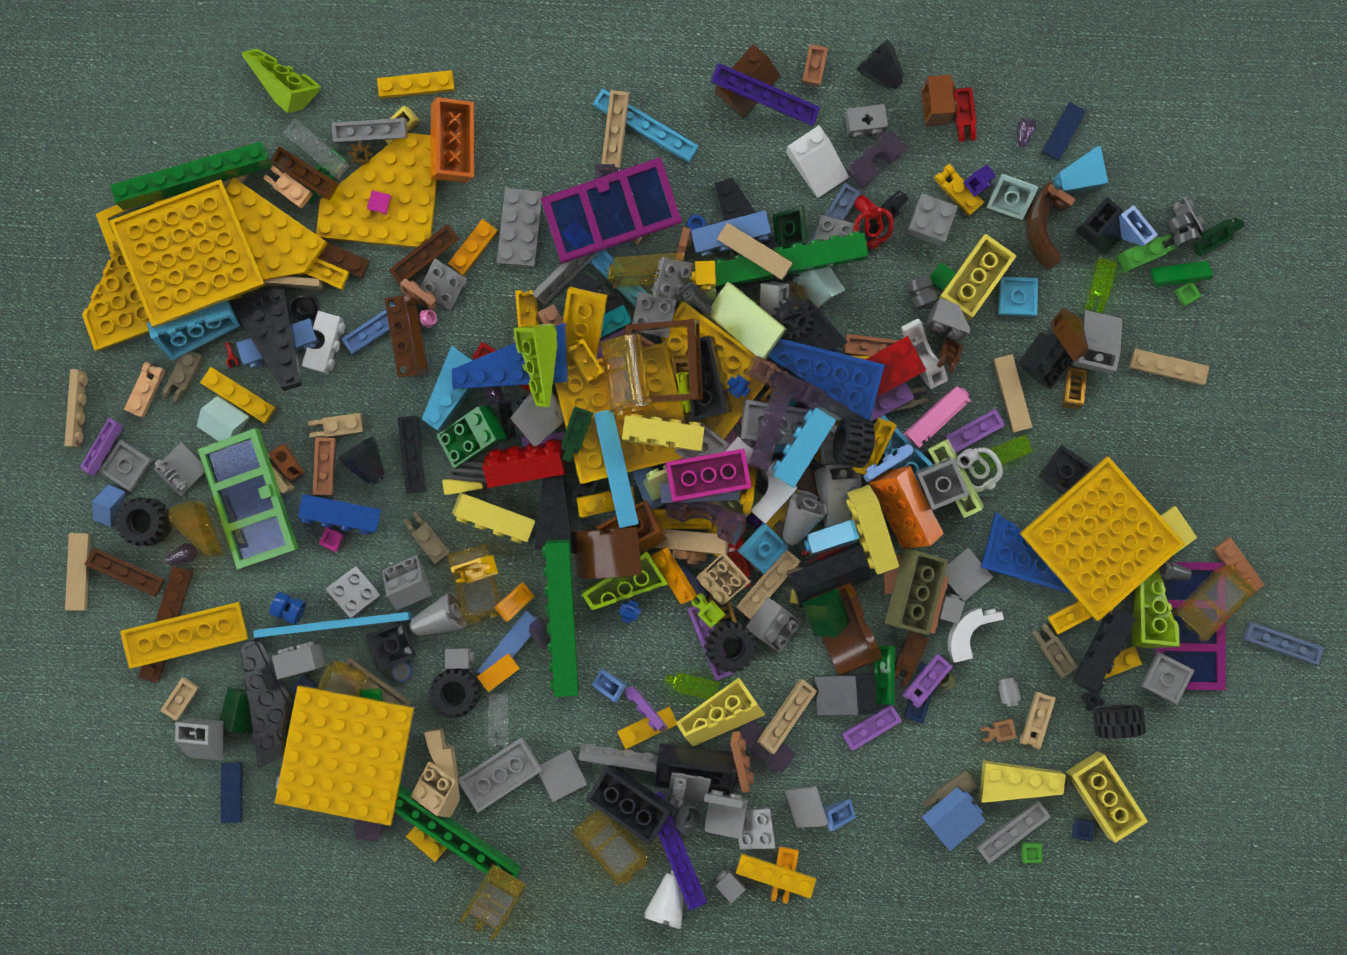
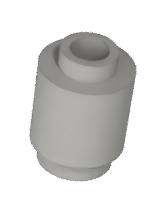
(1009, 691)

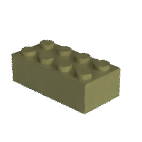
(916, 591)

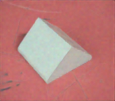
(1011, 196)
(820, 285)
(221, 419)

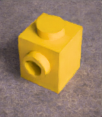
(704, 275)

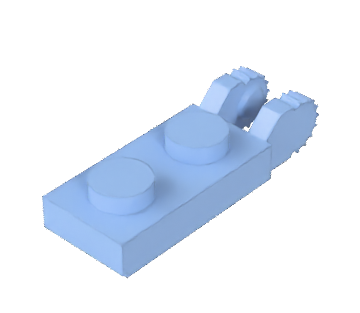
(888, 462)

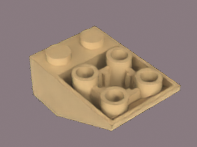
(723, 579)

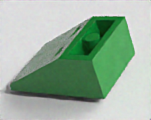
(471, 436)

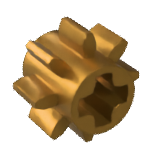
(359, 158)

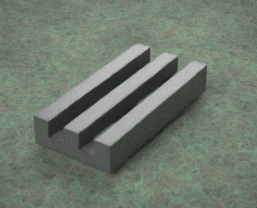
(475, 464)

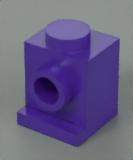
(980, 180)

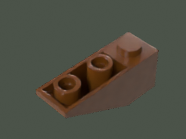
(1070, 333)

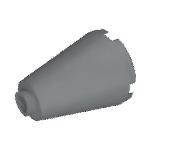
(802, 516)
(439, 617)

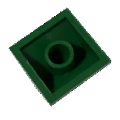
(790, 227)
(826, 614)
(236, 711)

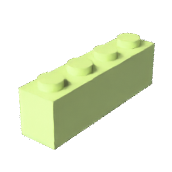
(971, 503)

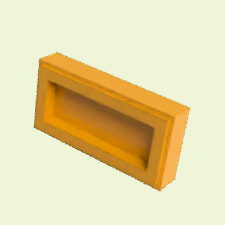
(514, 602)
(498, 672)

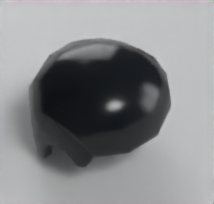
(304, 306)

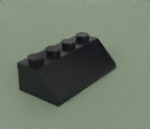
(829, 573)
(691, 761)
(630, 804)

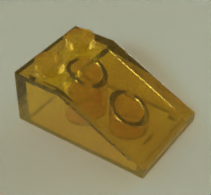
(195, 524)

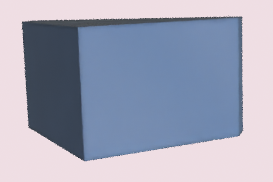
(1135, 227)
(107, 505)
(609, 685)
(839, 814)

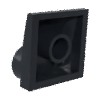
(390, 646)

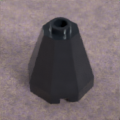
(883, 67)
(365, 461)

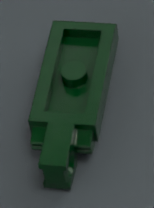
(1217, 235)
(575, 432)

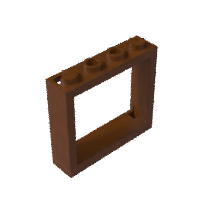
(406, 336)
(694, 357)

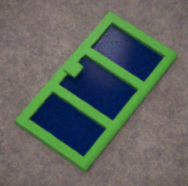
(247, 498)

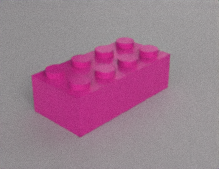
(708, 475)

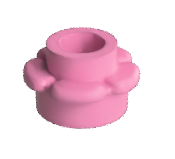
(428, 318)

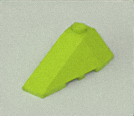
(285, 87)
(539, 350)
(1153, 616)

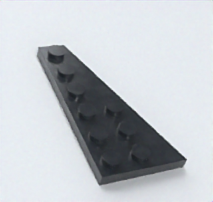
(736, 205)
(271, 330)
(821, 335)
(267, 702)

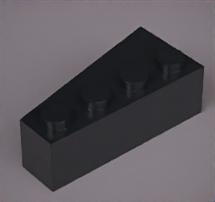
(715, 393)
(553, 513)
(1103, 650)

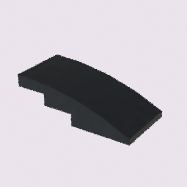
(1064, 470)

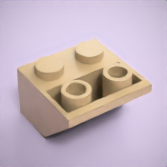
(437, 791)

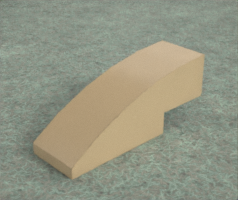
(442, 756)

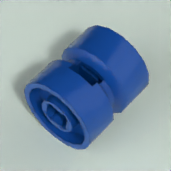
(281, 605)

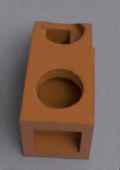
(287, 462)

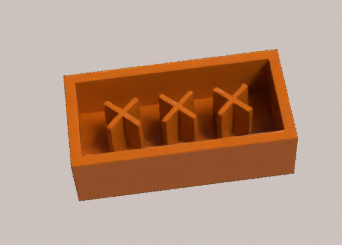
(452, 140)
(906, 508)

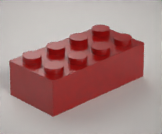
(900, 362)
(524, 463)

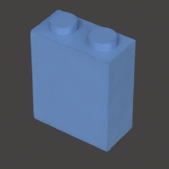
(954, 818)

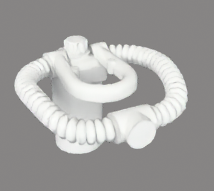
(970, 455)

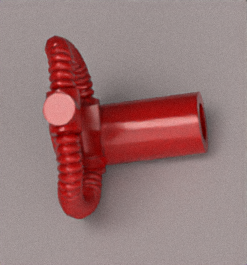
(872, 211)

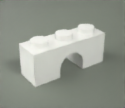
(322, 358)

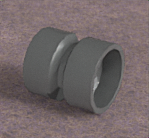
(1180, 225)
(922, 292)

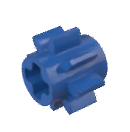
(738, 386)
(629, 611)

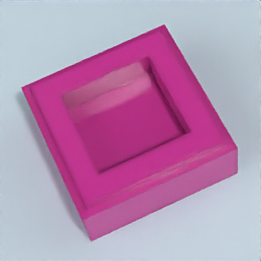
(379, 202)
(331, 539)

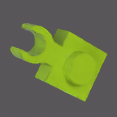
(710, 612)

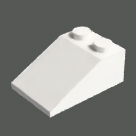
(817, 161)

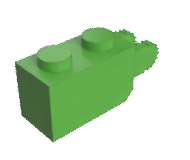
(1144, 254)

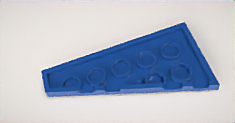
(506, 368)
(842, 376)
(1014, 557)

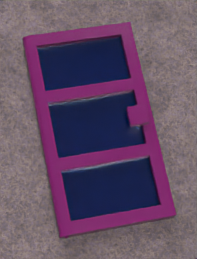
(611, 210)
(1204, 657)

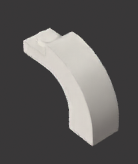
(933, 375)
(960, 634)

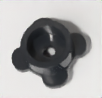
(1086, 697)

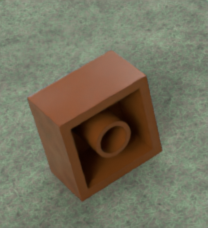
(938, 100)

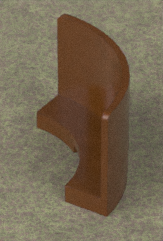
(1037, 229)
(607, 553)
(856, 643)

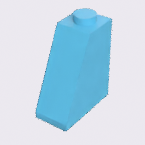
(1083, 174)
(832, 538)

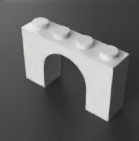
(777, 490)

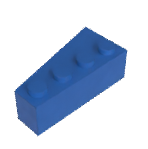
(338, 513)

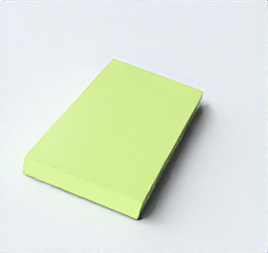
(746, 321)

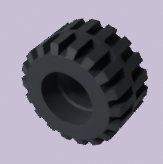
(853, 442)
(128, 521)
(744, 652)
(439, 699)
(1119, 721)

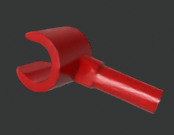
(231, 356)

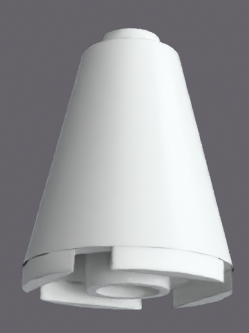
(666, 903)

